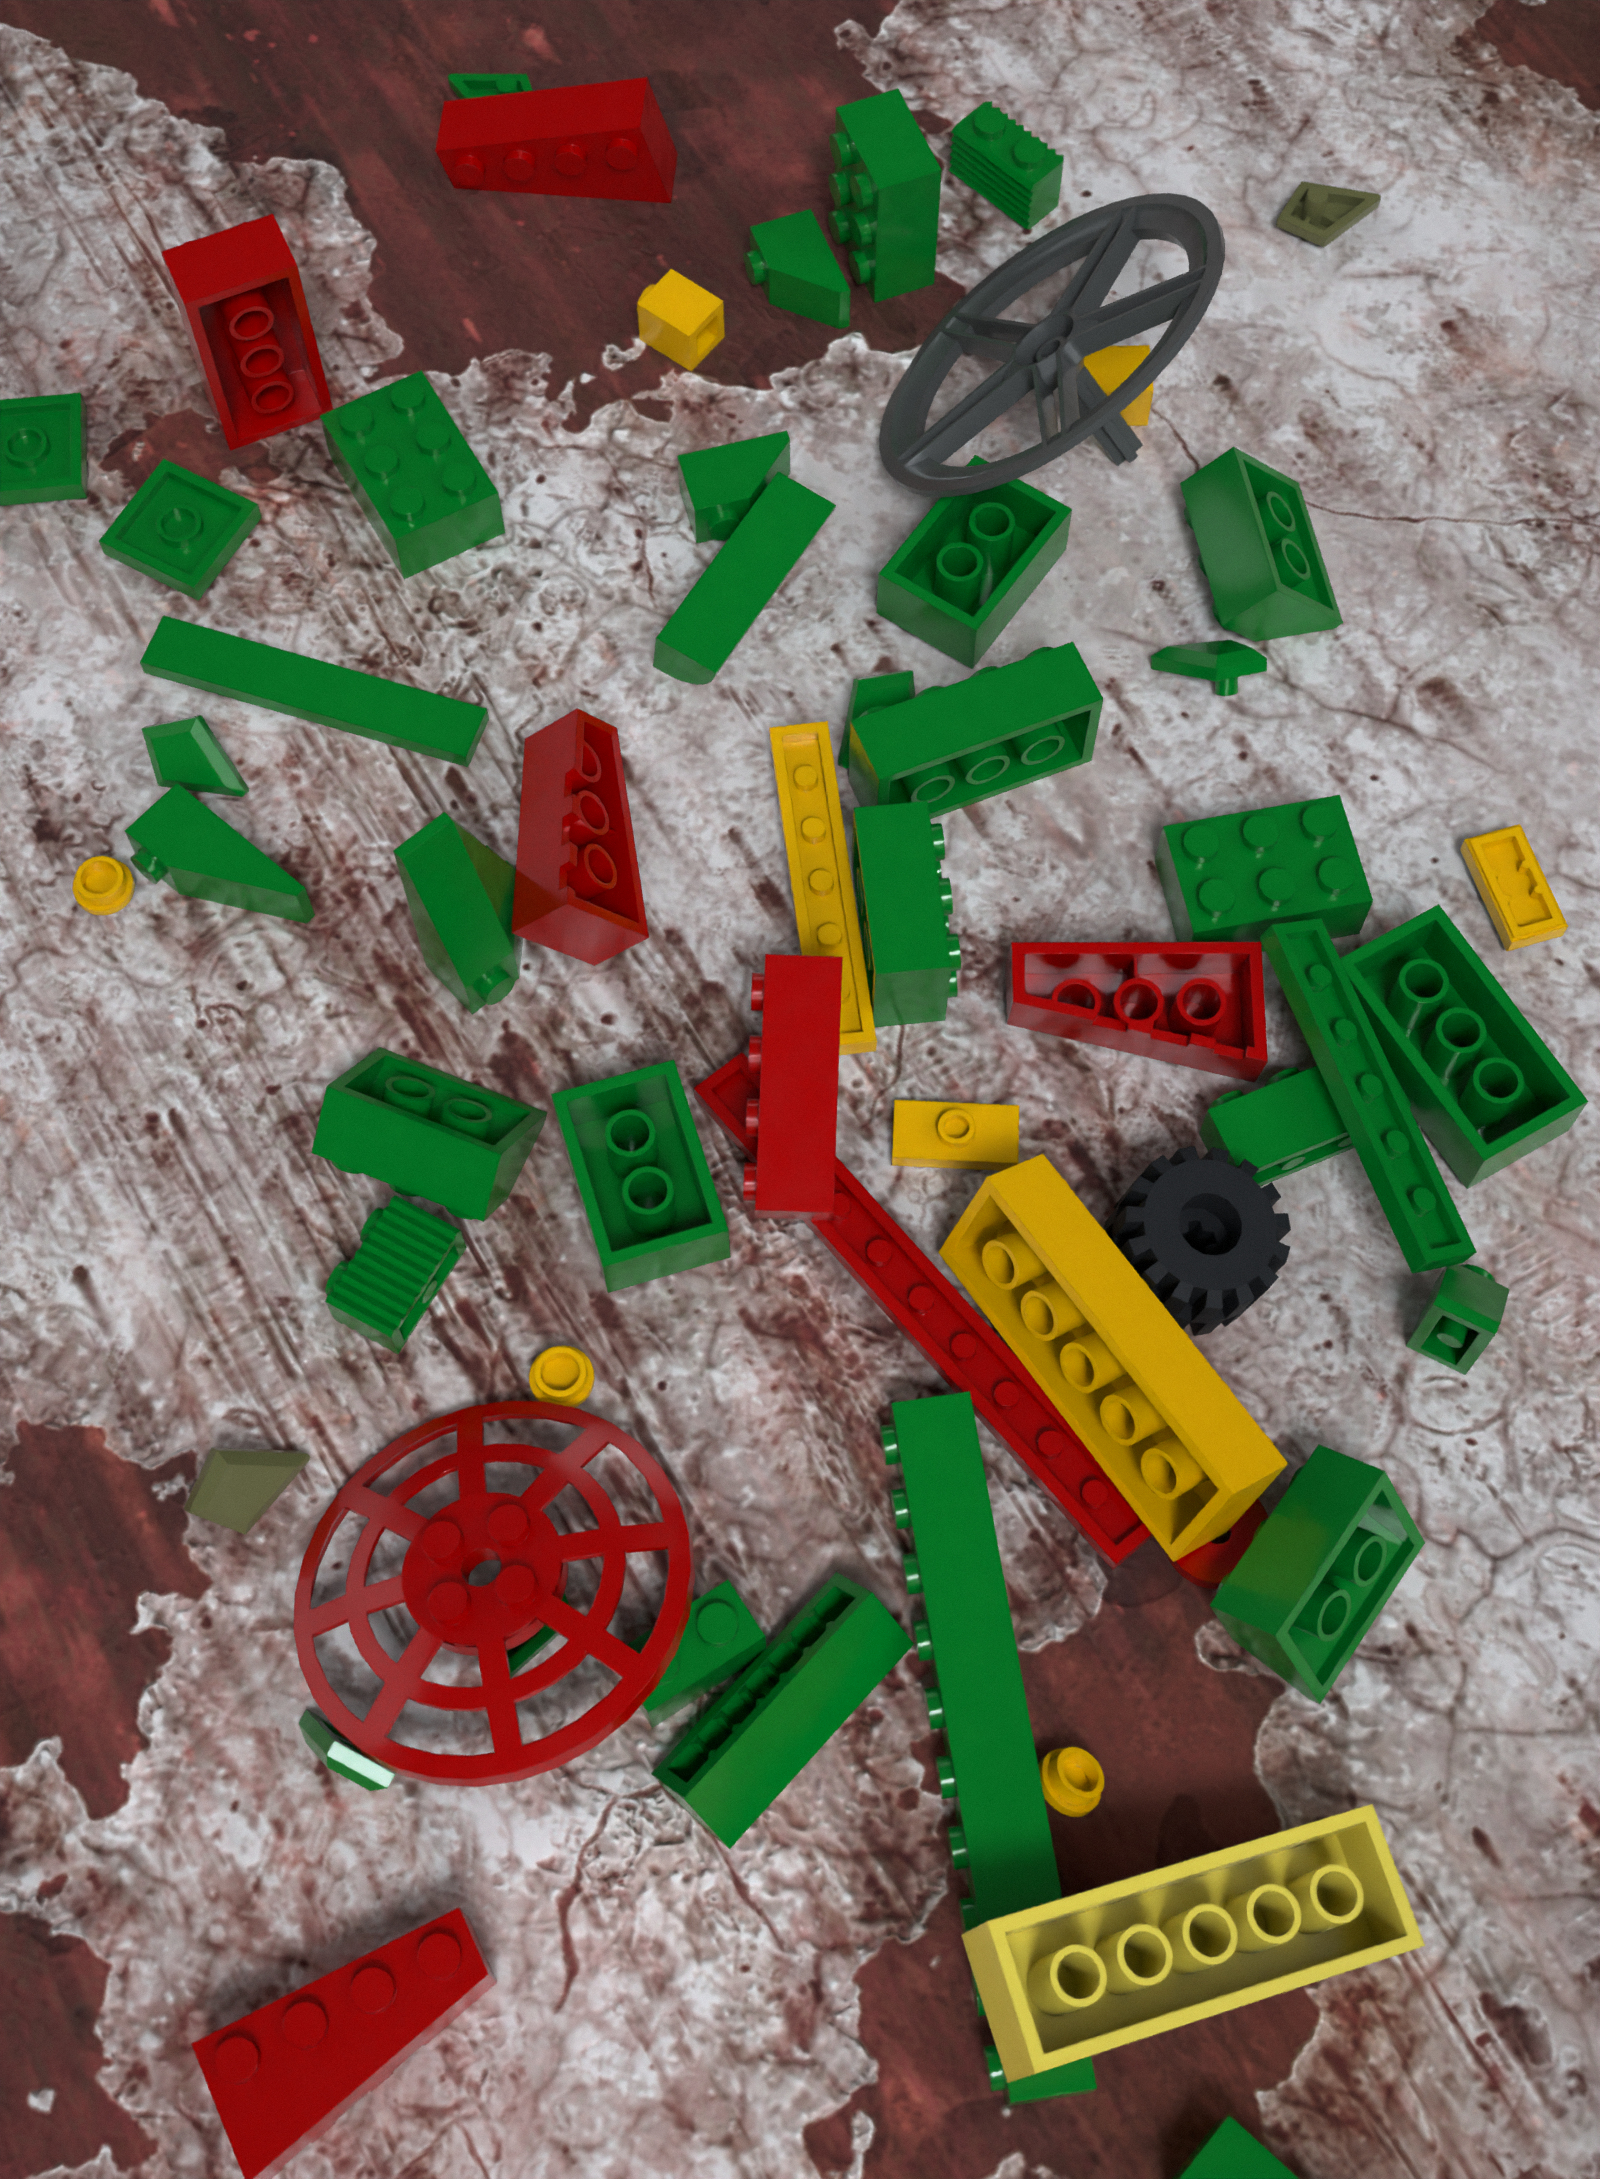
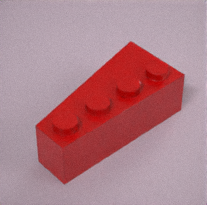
(577, 844)
(1148, 999)
(797, 1087)
(320, 2049)

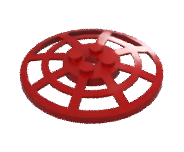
(507, 1610)

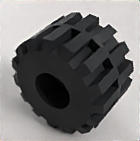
(1201, 1236)

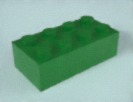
(978, 734)
(1461, 1048)

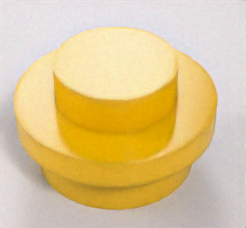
(103, 885)
(562, 1376)
(1071, 1781)

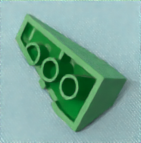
(462, 911)

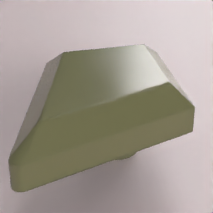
(1325, 211)
(242, 1484)

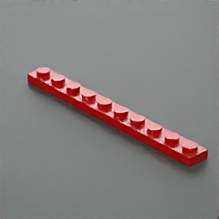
(951, 1338)

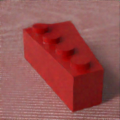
(561, 142)

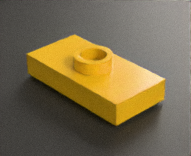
(1513, 887)
(955, 1135)

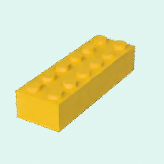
(1110, 1357)

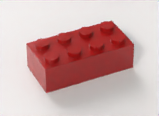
(249, 330)

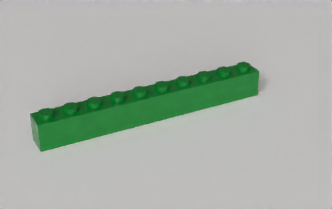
(976, 1690)

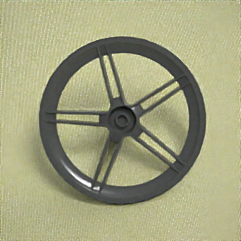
(1054, 349)

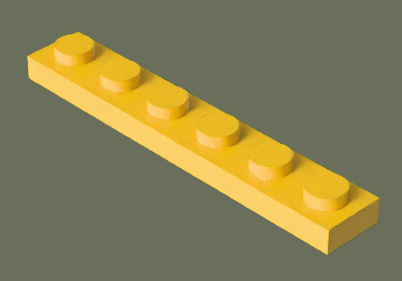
(821, 869)

